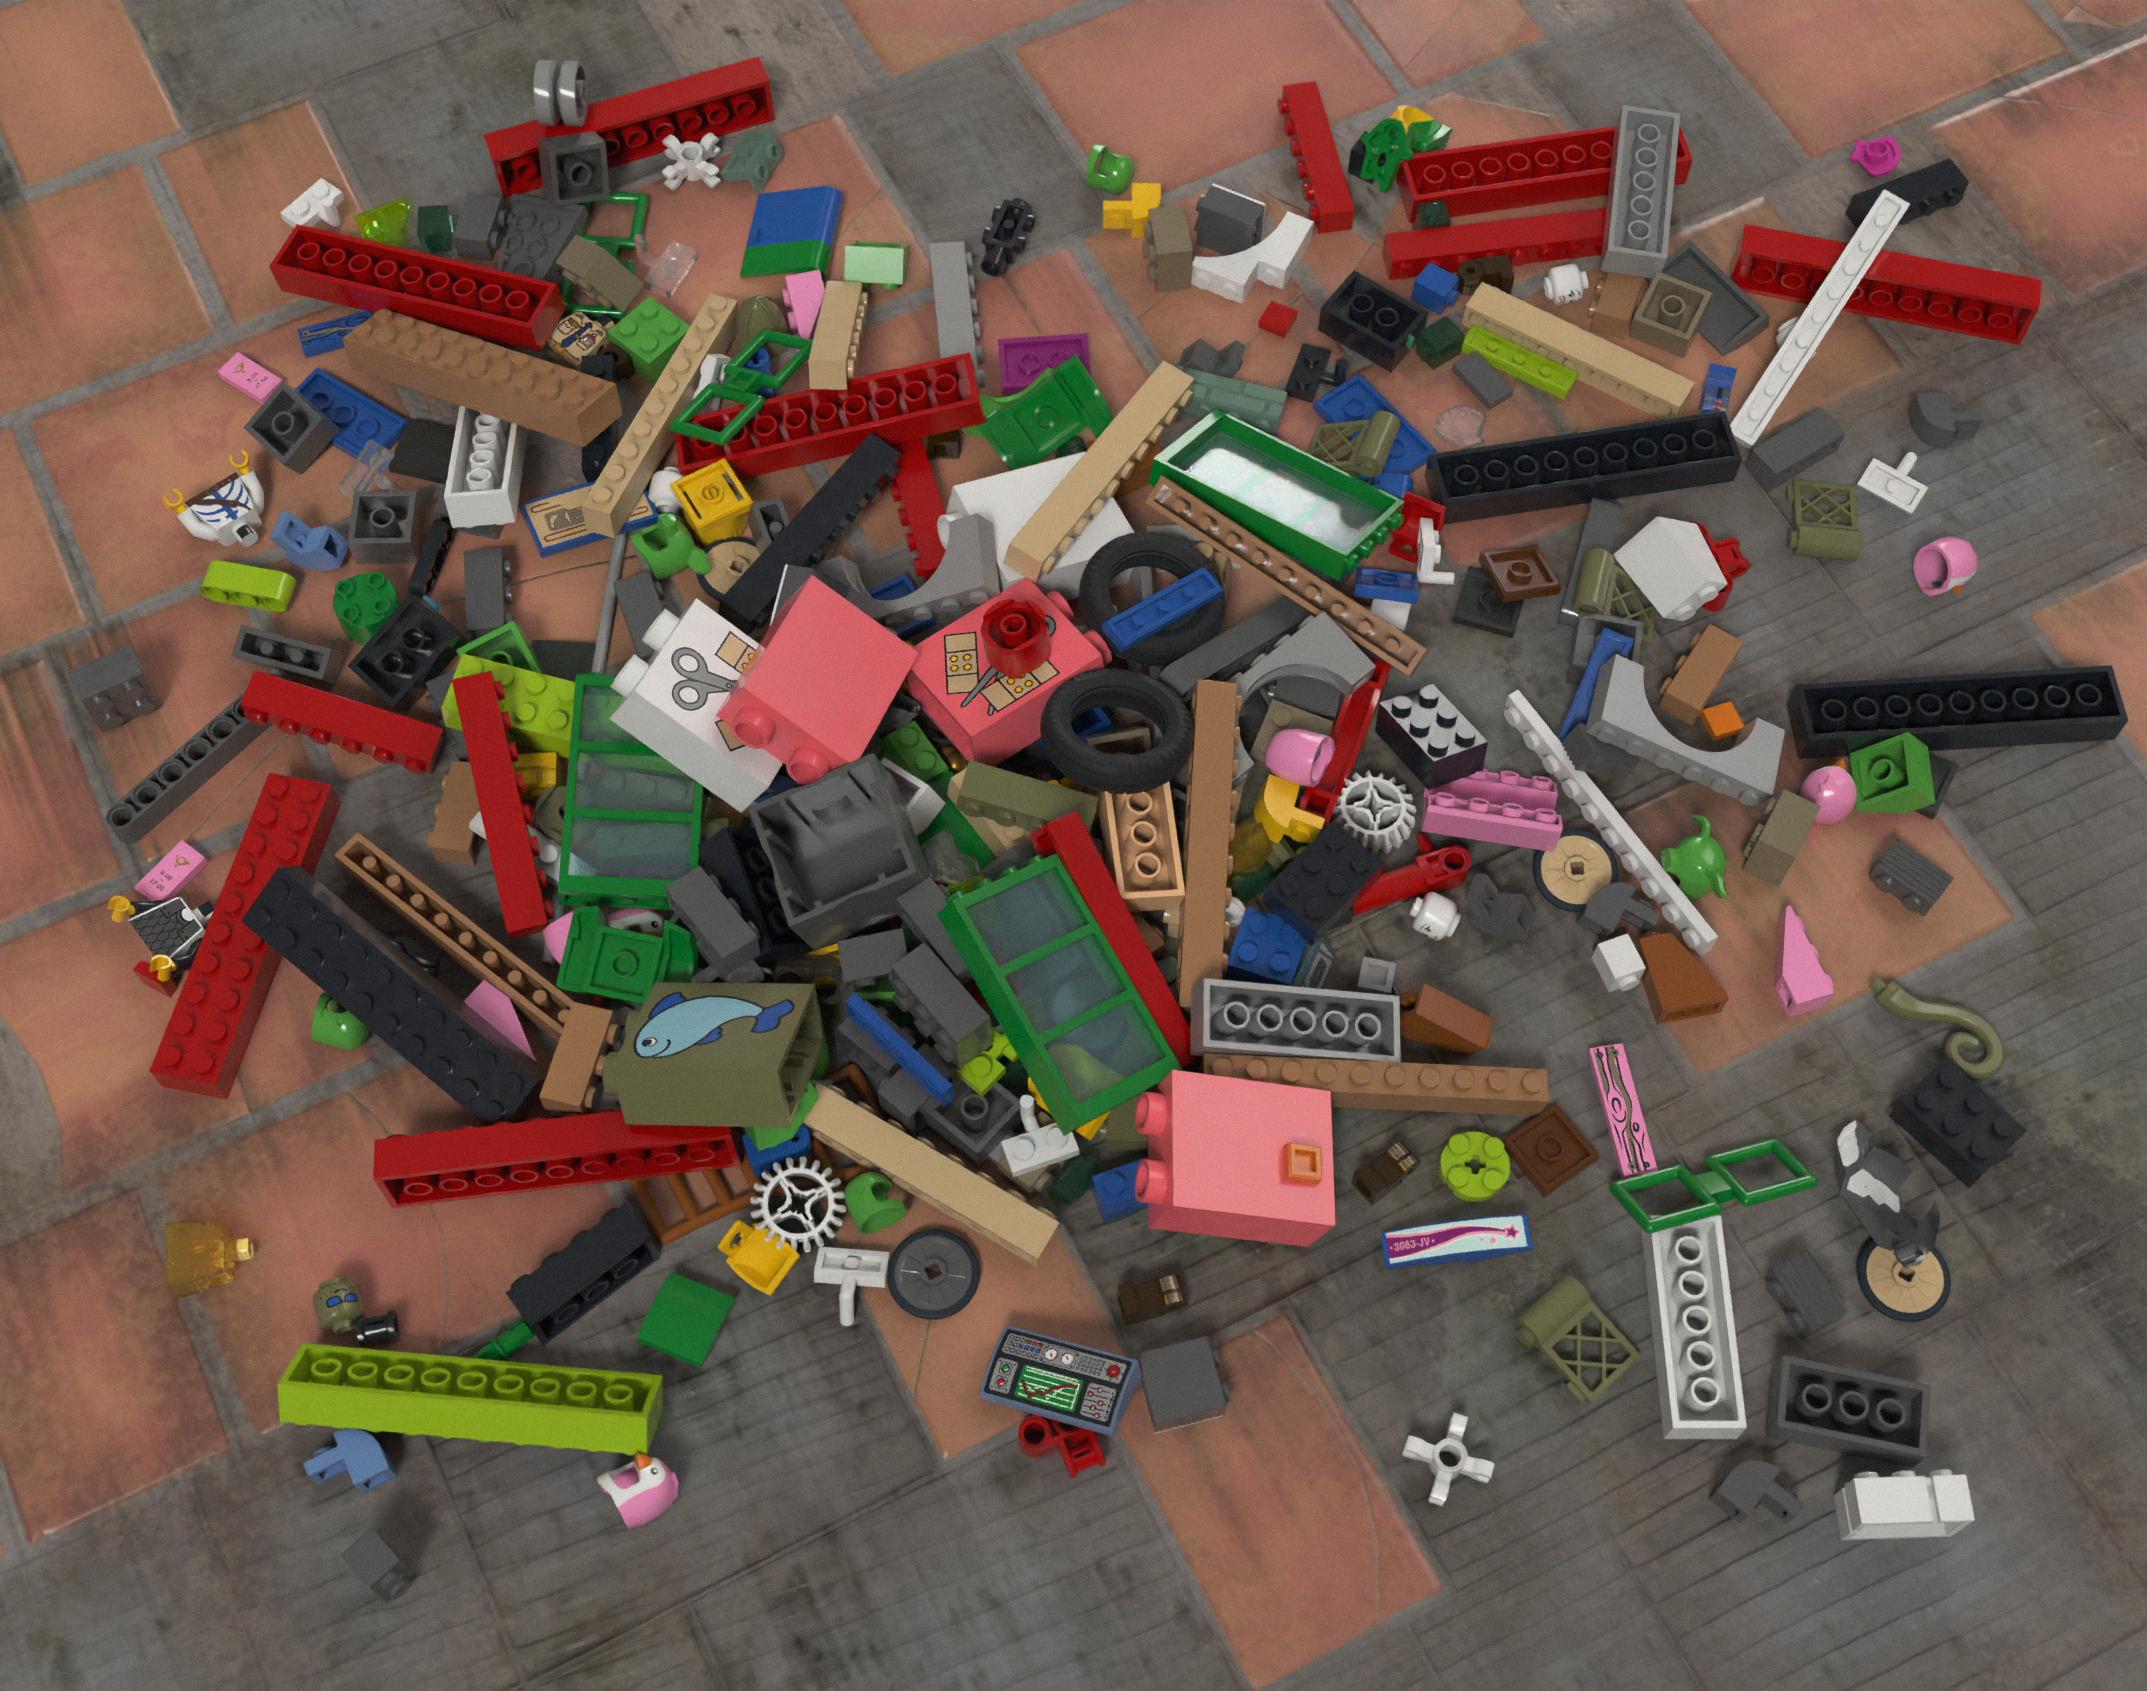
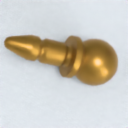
(949, 755)

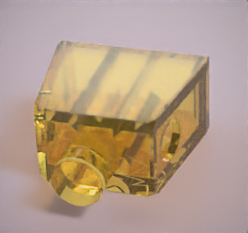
(202, 1256)

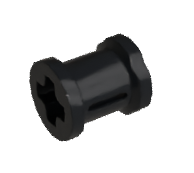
(377, 1328)

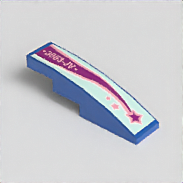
(1457, 1240)

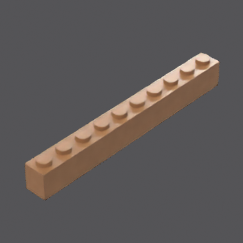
(1286, 575)
(1207, 837)
(455, 934)
(1396, 1083)

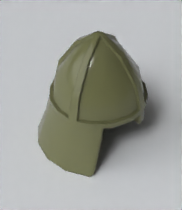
(759, 314)

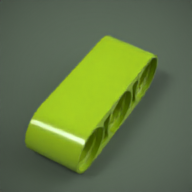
(248, 586)

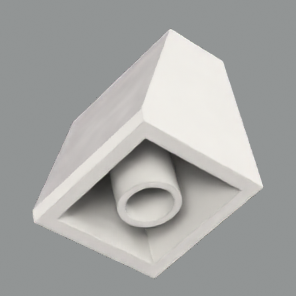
(1672, 567)

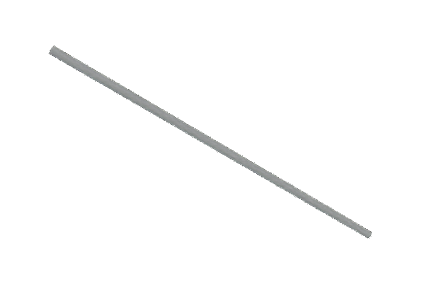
(597, 666)

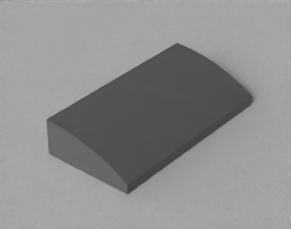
(1731, 314)

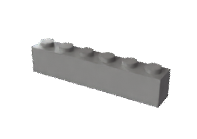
(953, 303)

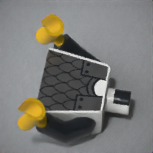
(167, 930)

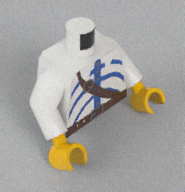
(225, 510)

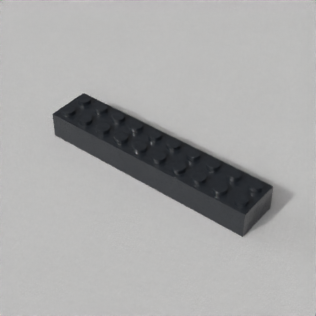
(1582, 466)
(1958, 710)
(395, 997)

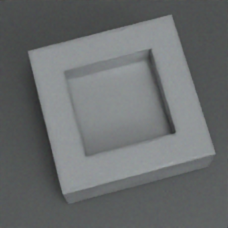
(1376, 976)

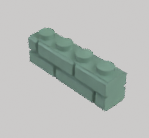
(1245, 401)

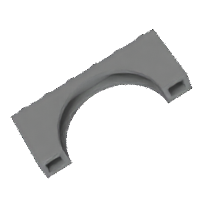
(962, 578)
(1314, 651)
(1625, 719)

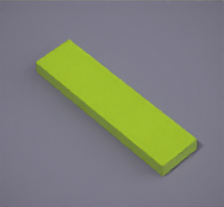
(1520, 362)

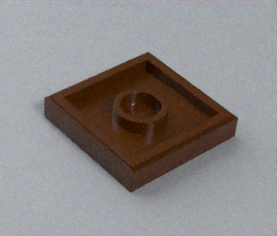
(1519, 573)
(1549, 1150)

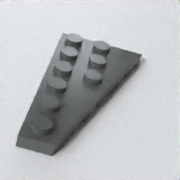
(537, 238)

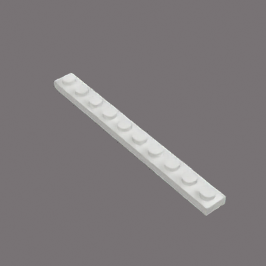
(1817, 318)
(1613, 828)

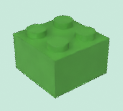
(649, 337)

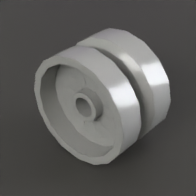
(560, 93)

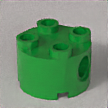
(364, 605)

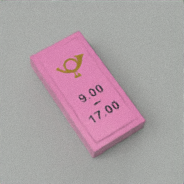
(249, 378)
(171, 873)

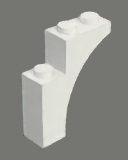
(1268, 261)

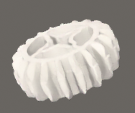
(1386, 804)
(782, 1178)

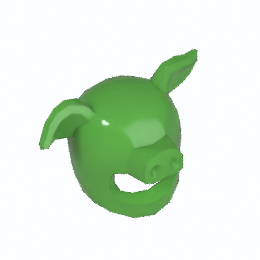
(669, 547)
(1697, 863)

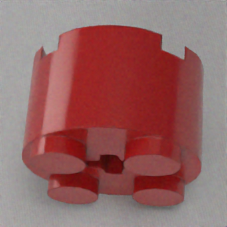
(1015, 637)

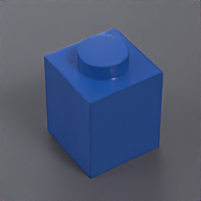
(1435, 289)

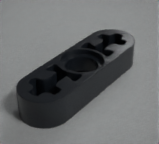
(431, 558)

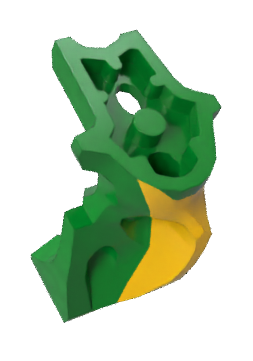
(1399, 139)

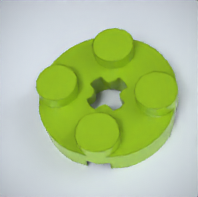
(1488, 1152)

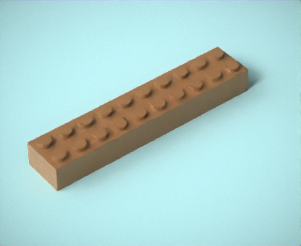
(483, 377)

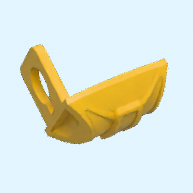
(757, 1260)

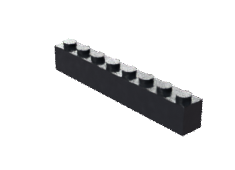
(811, 532)

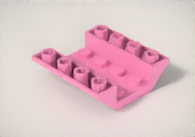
(1495, 810)

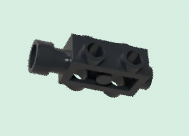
(1003, 240)

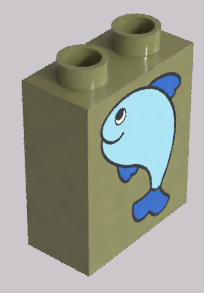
(717, 1055)

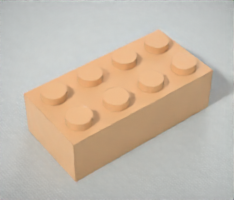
(1142, 848)

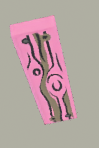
(1622, 1110)

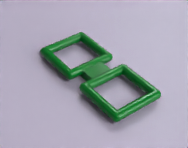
(613, 246)
(741, 387)
(1713, 1186)

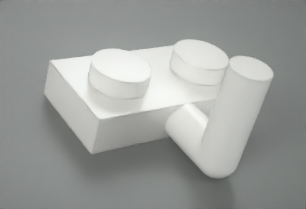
(315, 204)
(712, 372)
(1893, 484)
(1428, 554)
(1039, 1145)
(850, 1270)

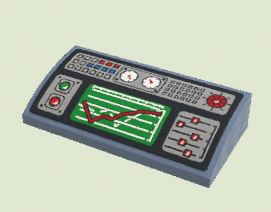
(1060, 1380)

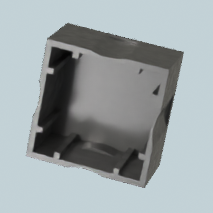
(840, 851)

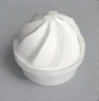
(1235, 912)

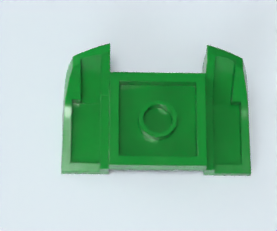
(1047, 416)
(621, 961)

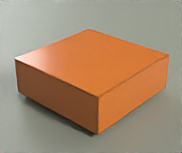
(1721, 721)
(1302, 1163)

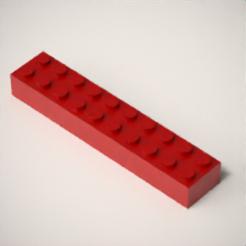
(639, 121)
(1517, 172)
(420, 286)
(1894, 286)
(834, 422)
(233, 963)
(543, 1156)

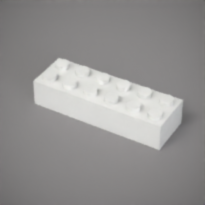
(484, 470)
(1694, 1332)

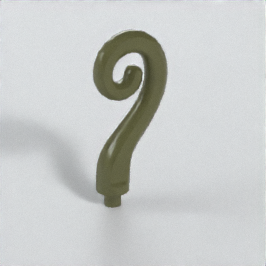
(1905, 1006)

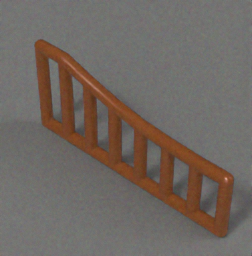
(729, 1205)

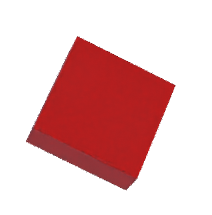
(1277, 319)
(150, 979)

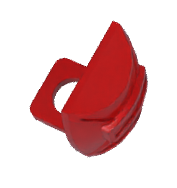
(1414, 509)

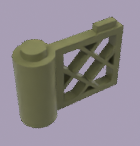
(1368, 449)
(1825, 536)
(1598, 590)
(1554, 1317)

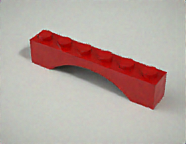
(1348, 737)

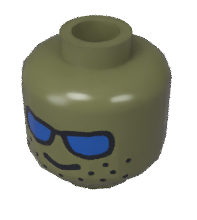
(338, 1304)

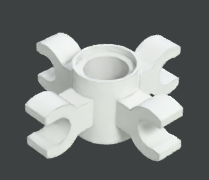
(691, 161)
(1474, 1467)

